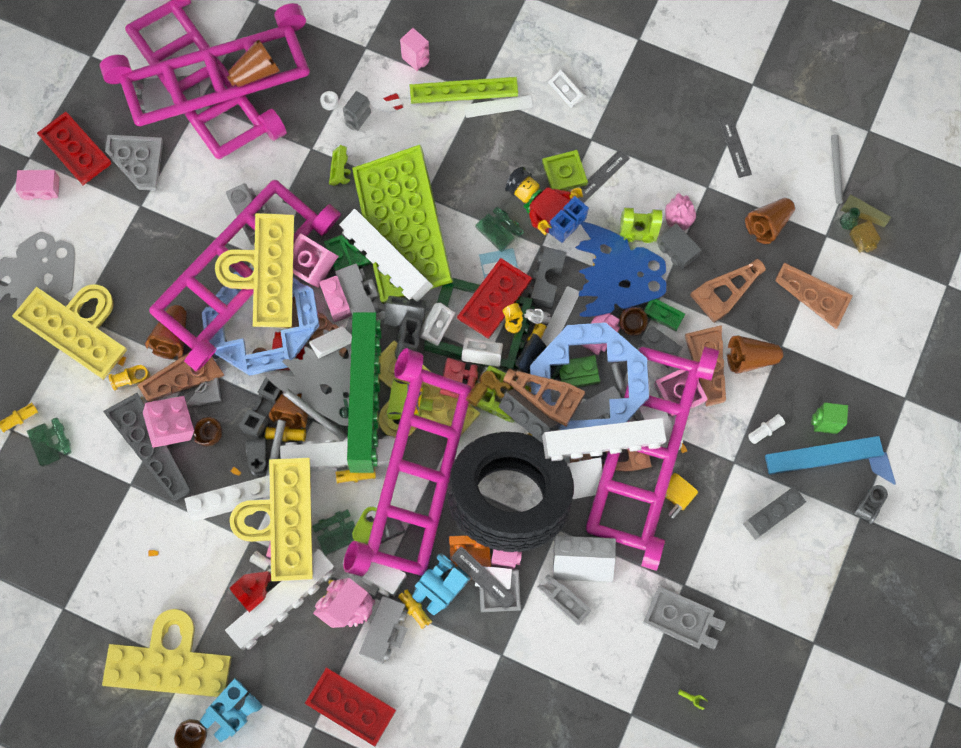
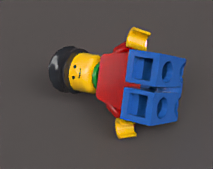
(549, 210)

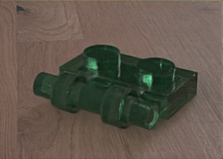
(495, 232)
(44, 445)
(337, 538)

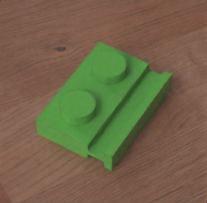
(580, 372)

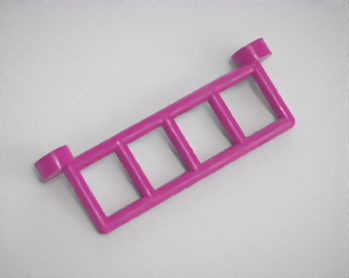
(117, 69)
(265, 123)
(201, 347)
(652, 545)
(360, 555)

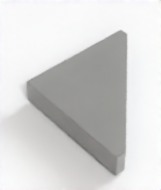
(206, 394)

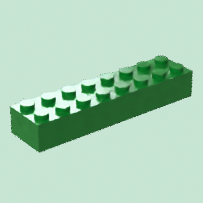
(363, 393)

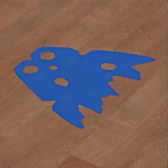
(615, 267)

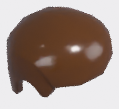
(633, 321)
(208, 431)
(190, 734)

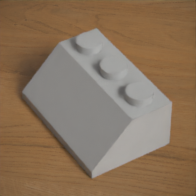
(584, 558)

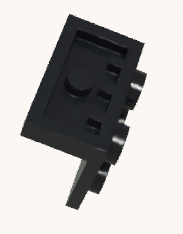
(533, 349)

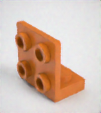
(476, 550)

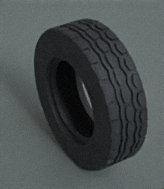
(502, 528)

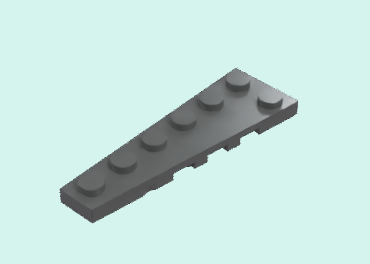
(130, 422)

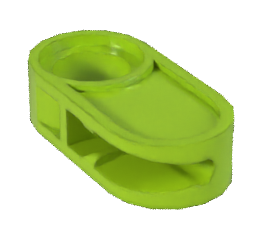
(363, 527)

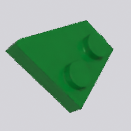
(346, 253)

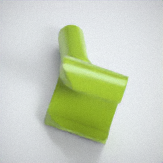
(695, 699)

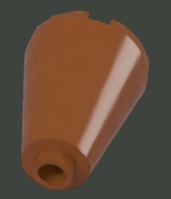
(252, 66)
(769, 220)
(163, 341)
(751, 354)
(288, 411)

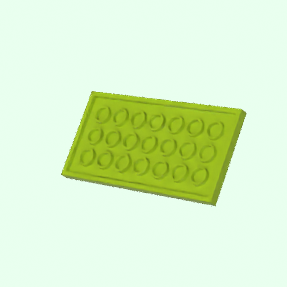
(401, 206)

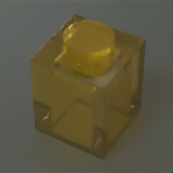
(865, 237)

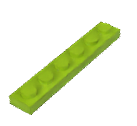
(463, 90)

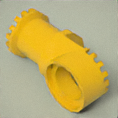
(513, 312)
(128, 376)

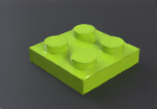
(565, 171)

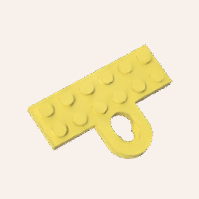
(272, 270)
(70, 332)
(443, 406)
(289, 519)
(166, 669)

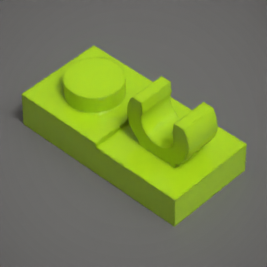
(337, 171)

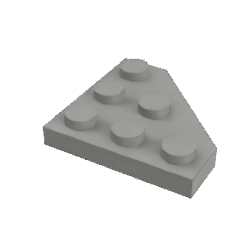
(137, 158)

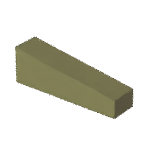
(867, 212)

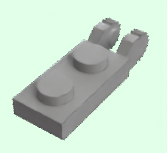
(565, 601)

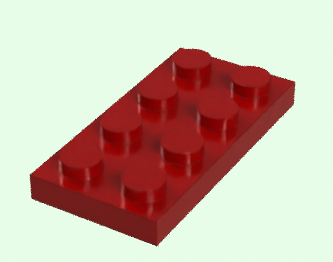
(74, 148)
(497, 291)
(350, 707)

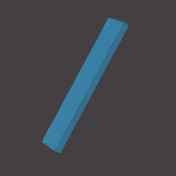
(824, 455)

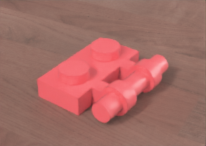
(456, 371)

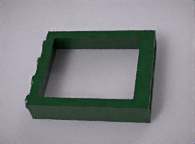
(456, 352)

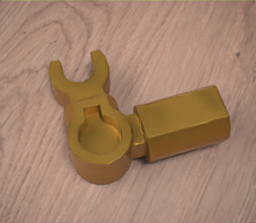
(486, 380)

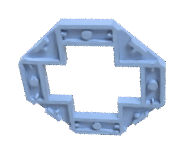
(292, 338)
(617, 350)

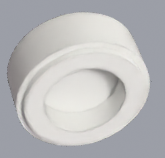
(329, 100)

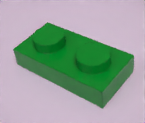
(664, 314)

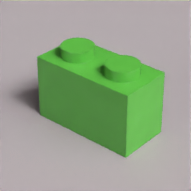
(830, 418)

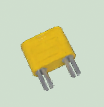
(679, 493)

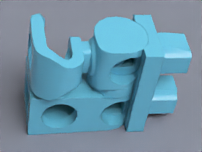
(436, 589)
(226, 715)

